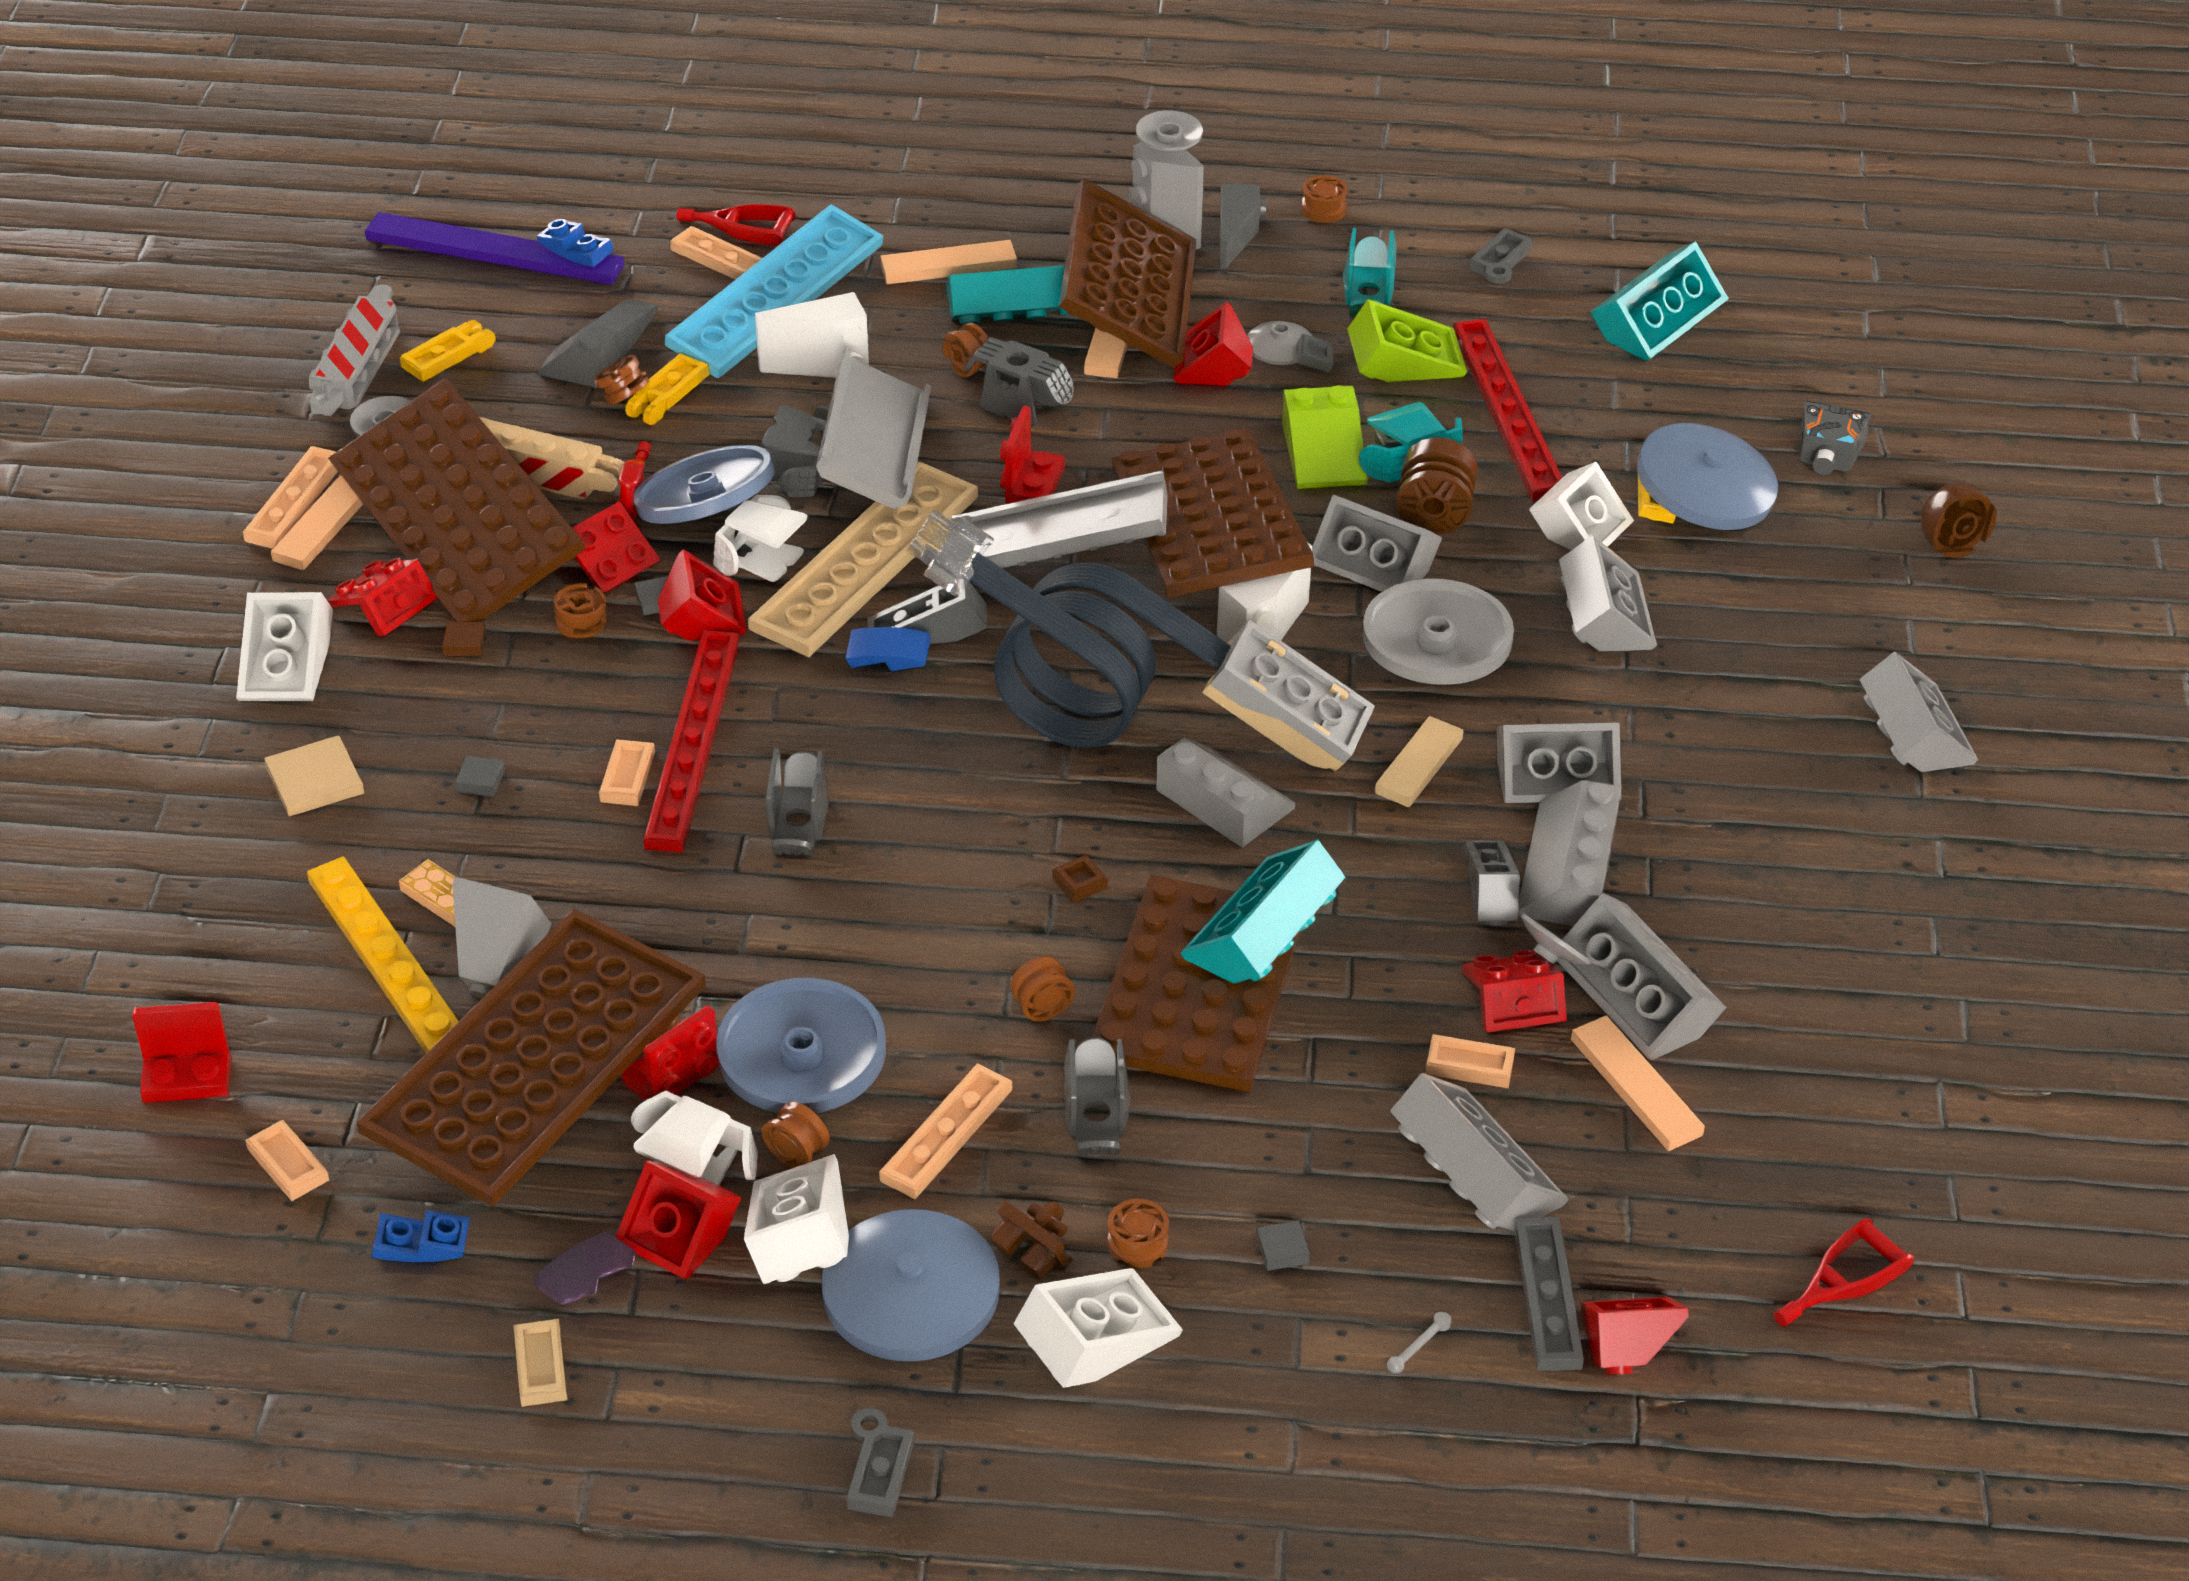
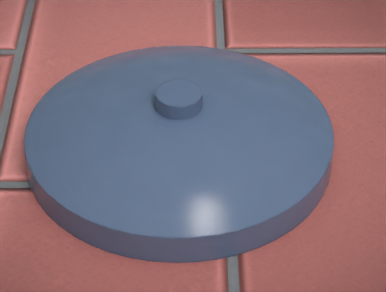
(1707, 476)
(704, 484)
(801, 1045)
(912, 1285)

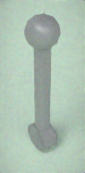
(1440, 1323)

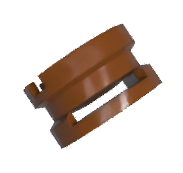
(1324, 199)
(962, 345)
(621, 379)
(579, 611)
(1042, 988)
(795, 1135)
(1137, 1233)

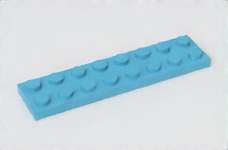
(789, 275)

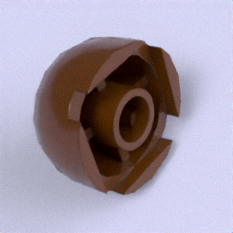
(1957, 519)

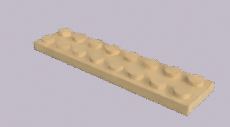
(857, 564)

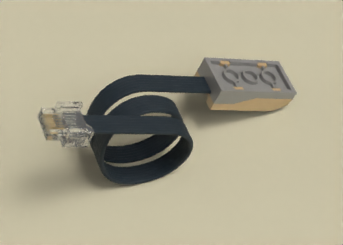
(1255, 672)

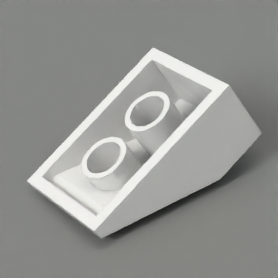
(812, 336)
(1267, 601)
(283, 646)
(797, 1221)
(1094, 1324)

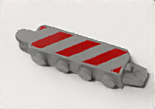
(355, 353)

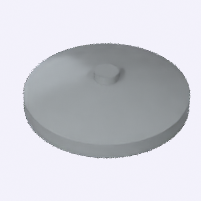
(1438, 631)

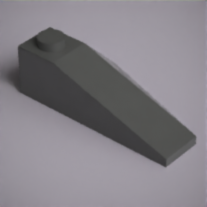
(599, 343)

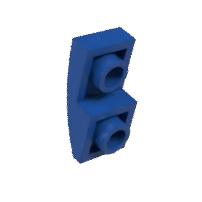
(571, 243)
(895, 646)
(415, 1240)

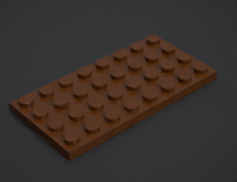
(457, 503)
(1222, 514)
(531, 1057)

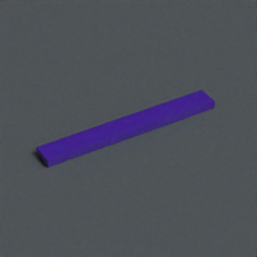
(486, 247)

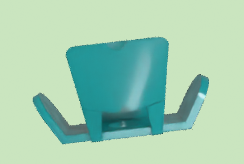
(1372, 267)
(1407, 426)

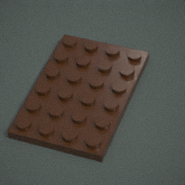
(1128, 273)
(1178, 1014)

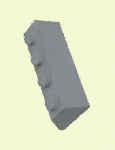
(1569, 852)
(1639, 979)
(1475, 1153)

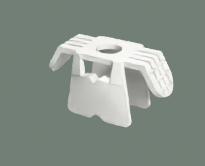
(763, 526)
(685, 1134)

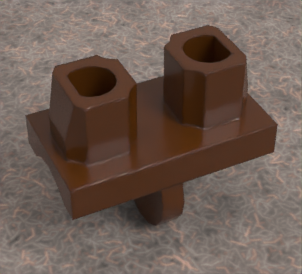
(1045, 1248)

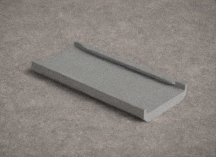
(873, 433)
(1074, 520)

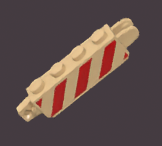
(558, 462)

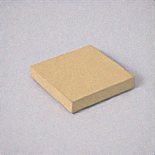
(314, 775)

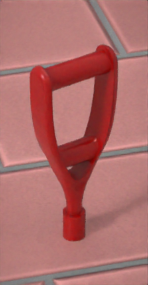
(728, 218)
(632, 476)
(1837, 1286)

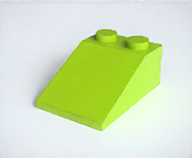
(1403, 345)
(1323, 436)

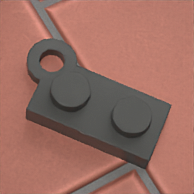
(1501, 255)
(880, 1464)

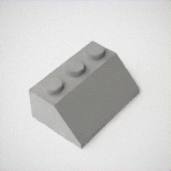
(1169, 187)
(1372, 546)
(1605, 599)
(1915, 717)
(1551, 757)
(1219, 791)

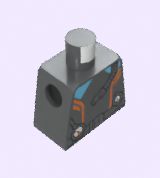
(1832, 436)

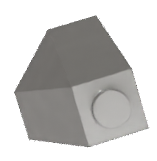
(493, 932)

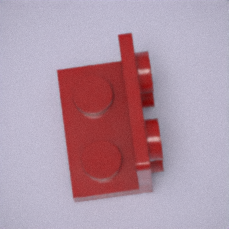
(1026, 471)
(613, 548)
(387, 593)
(1517, 990)
(183, 1052)
(676, 1057)

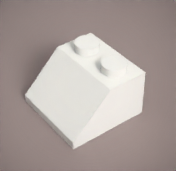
(1581, 507)

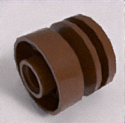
(1437, 485)

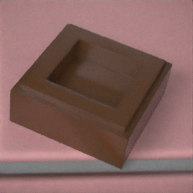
(464, 639)
(1079, 878)

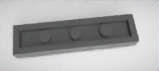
(1548, 1294)

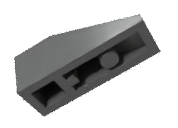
(1239, 219)
(938, 613)
(1492, 881)

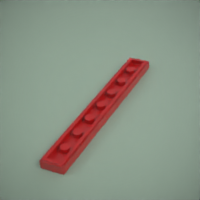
(1507, 407)
(692, 742)

